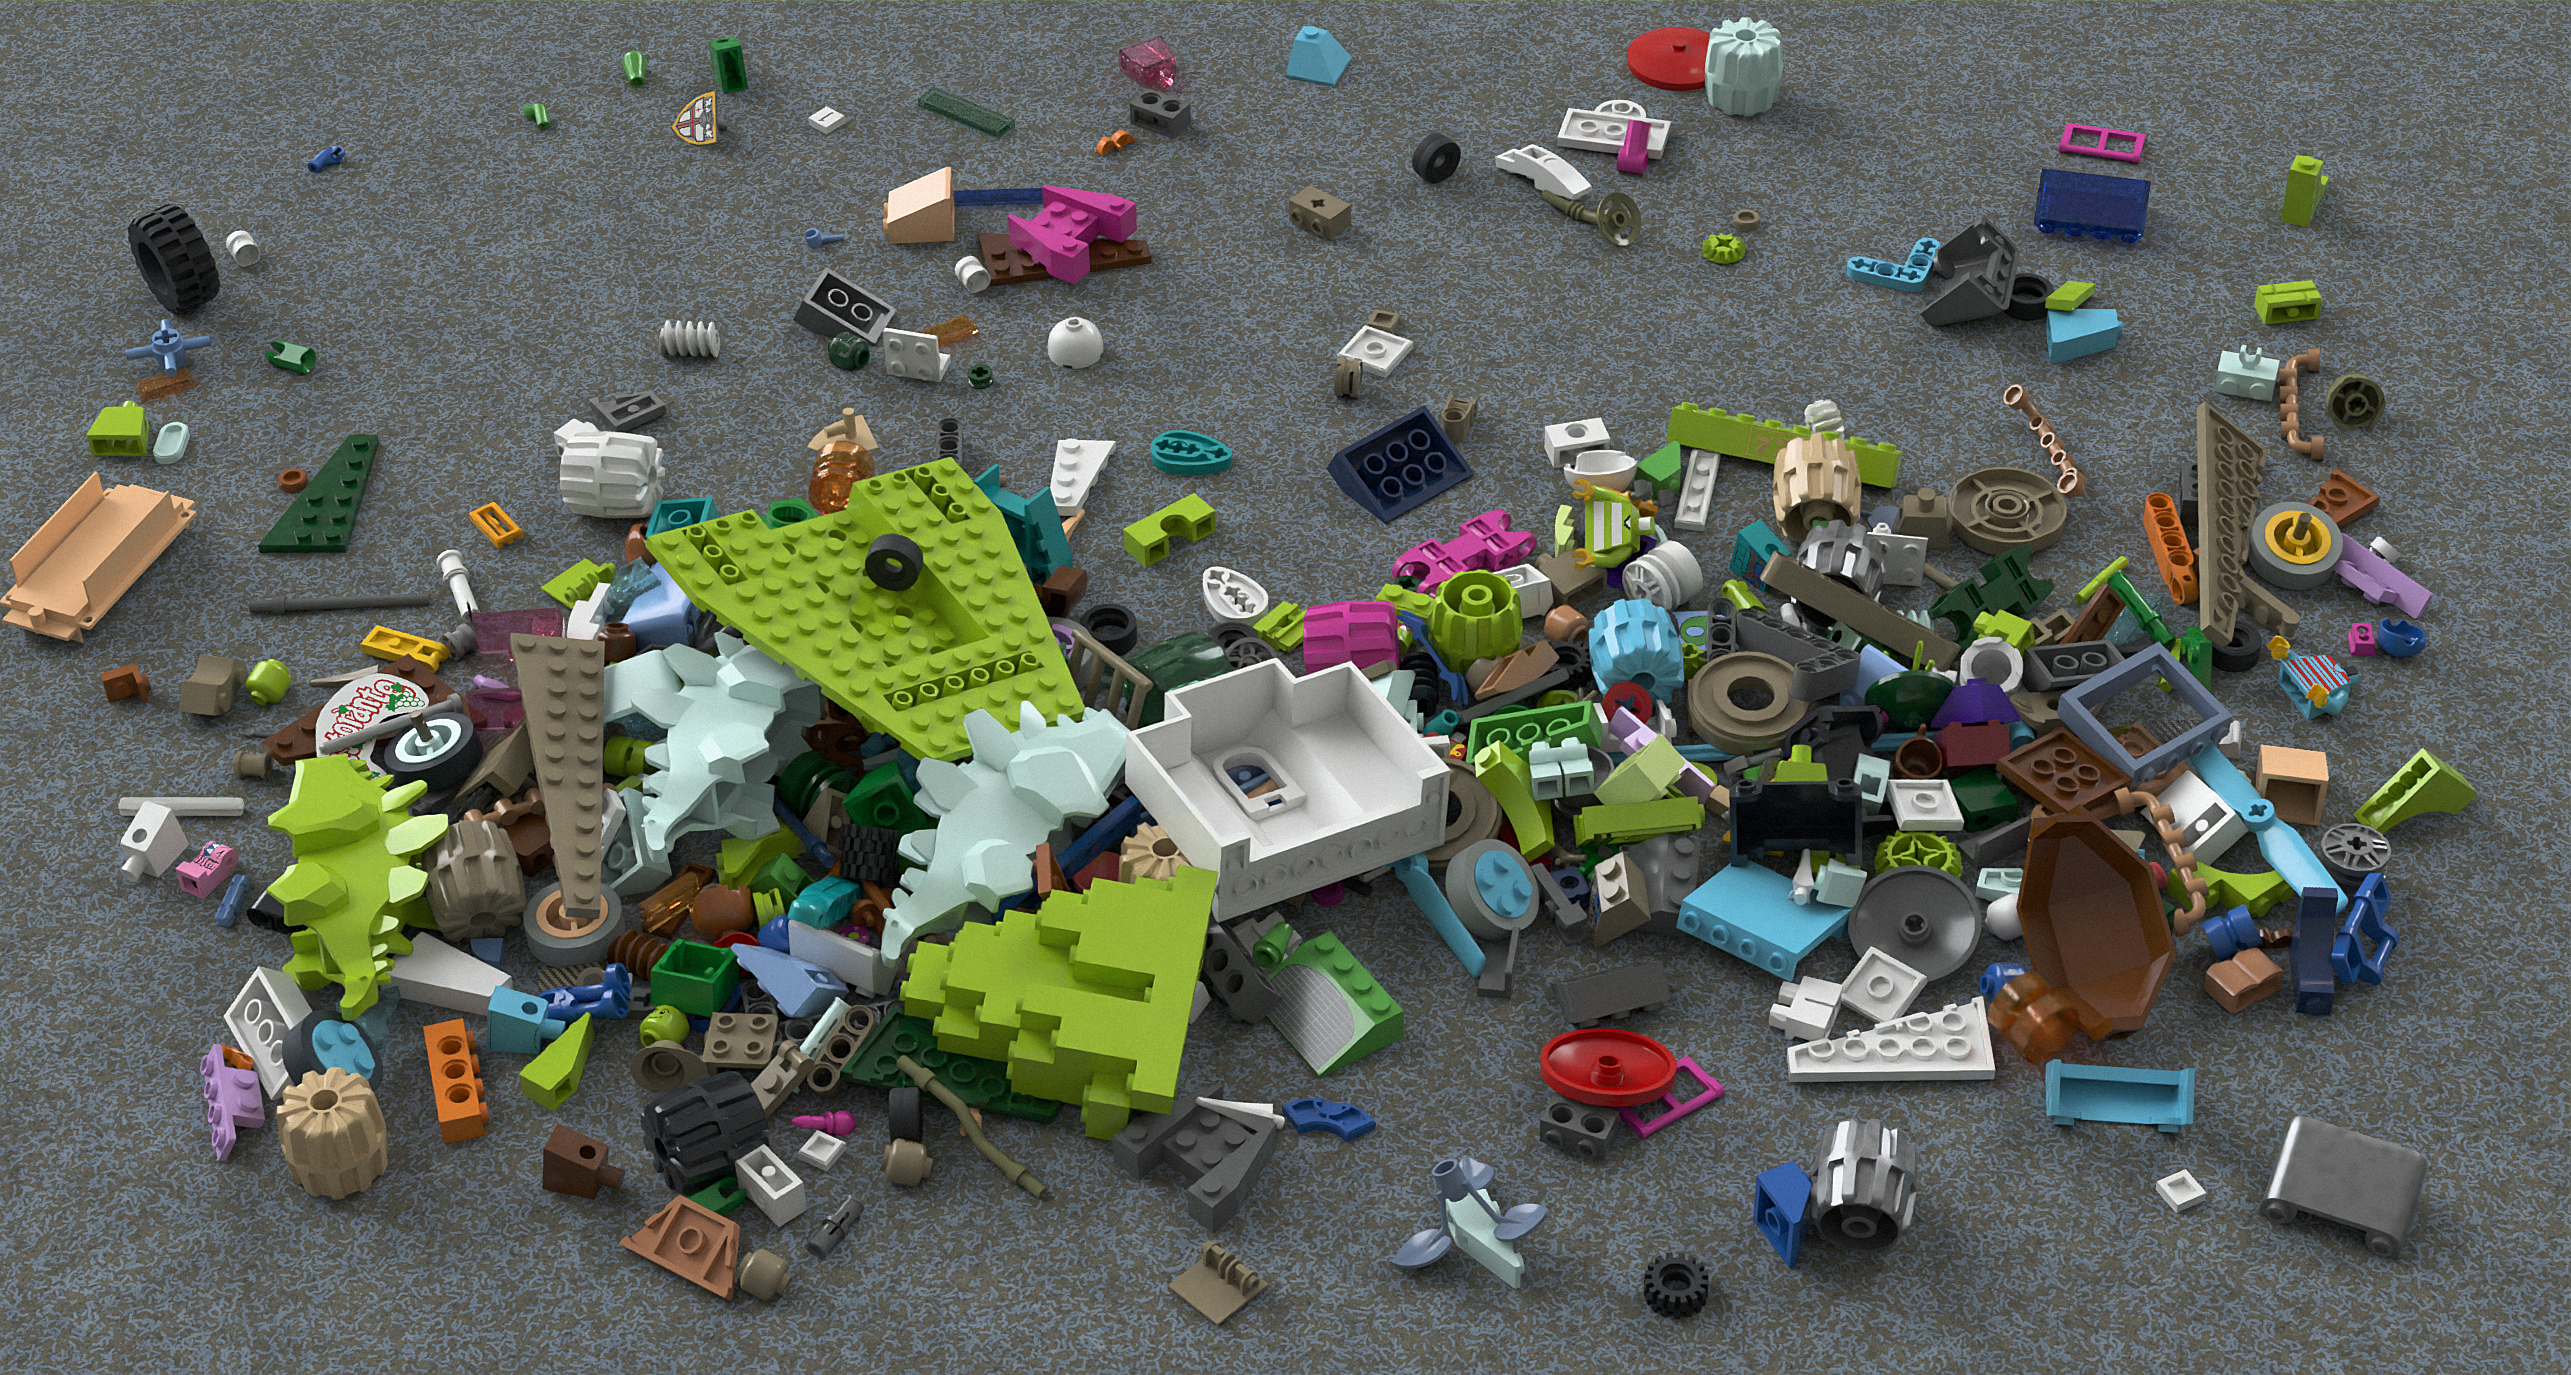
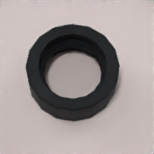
(2029, 309)
(1112, 615)

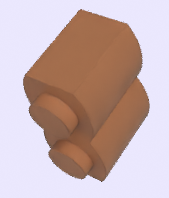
(2243, 979)

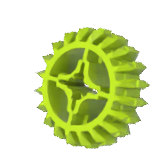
(1918, 849)

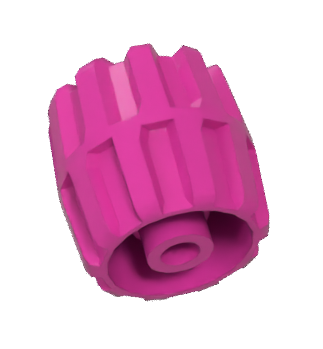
(1350, 632)

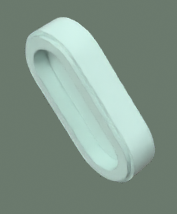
(171, 443)

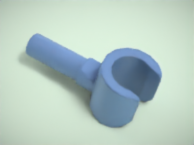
(815, 240)

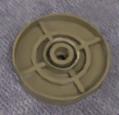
(2006, 509)

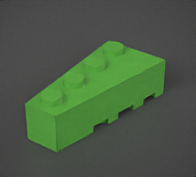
(1545, 724)

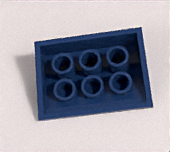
(1399, 466)

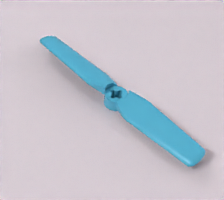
(2277, 841)
(1436, 908)

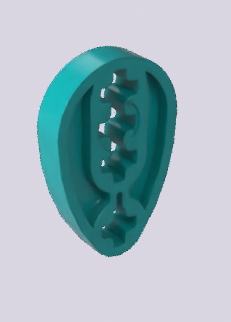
(1202, 460)

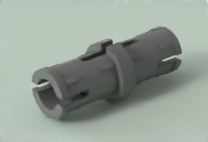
(823, 1241)

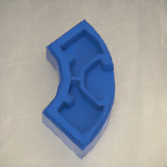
(1319, 1115)

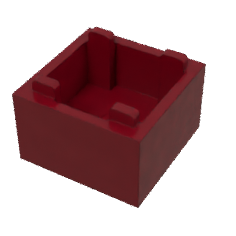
(1972, 746)

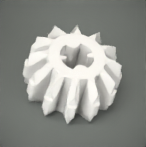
(1824, 417)

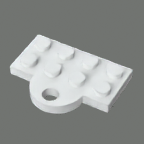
(1606, 128)

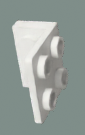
(914, 355)

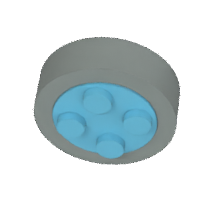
(1492, 889)

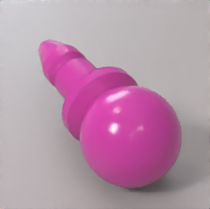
(839, 1123)

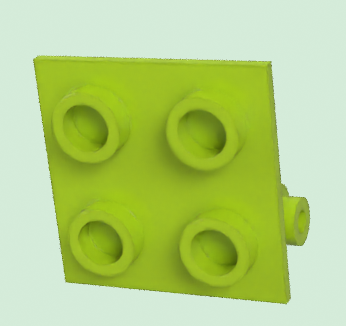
(579, 582)

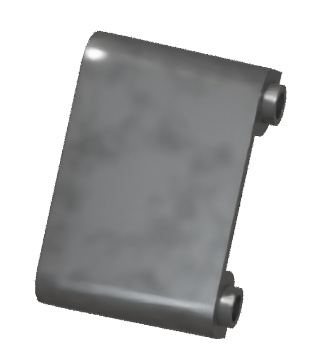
(2346, 1181)

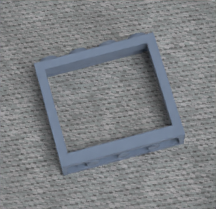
(2156, 658)

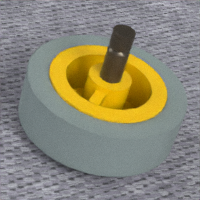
(2295, 545)

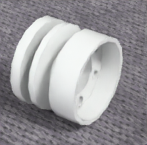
(1664, 576)

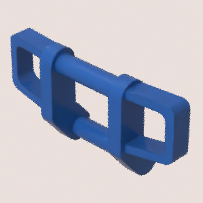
(2367, 913)

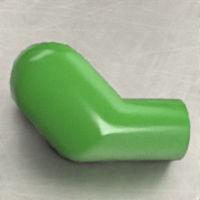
(538, 112)

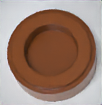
(292, 480)

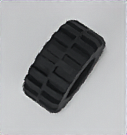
(174, 258)

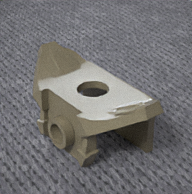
(2040, 711)

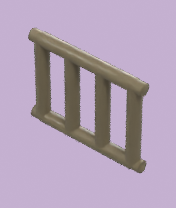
(1122, 671)

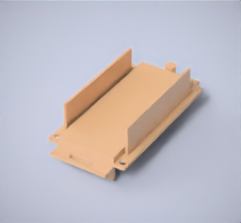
(90, 556)

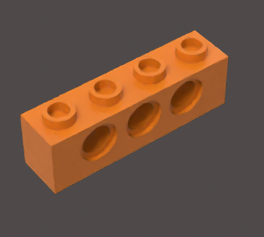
(454, 1080)

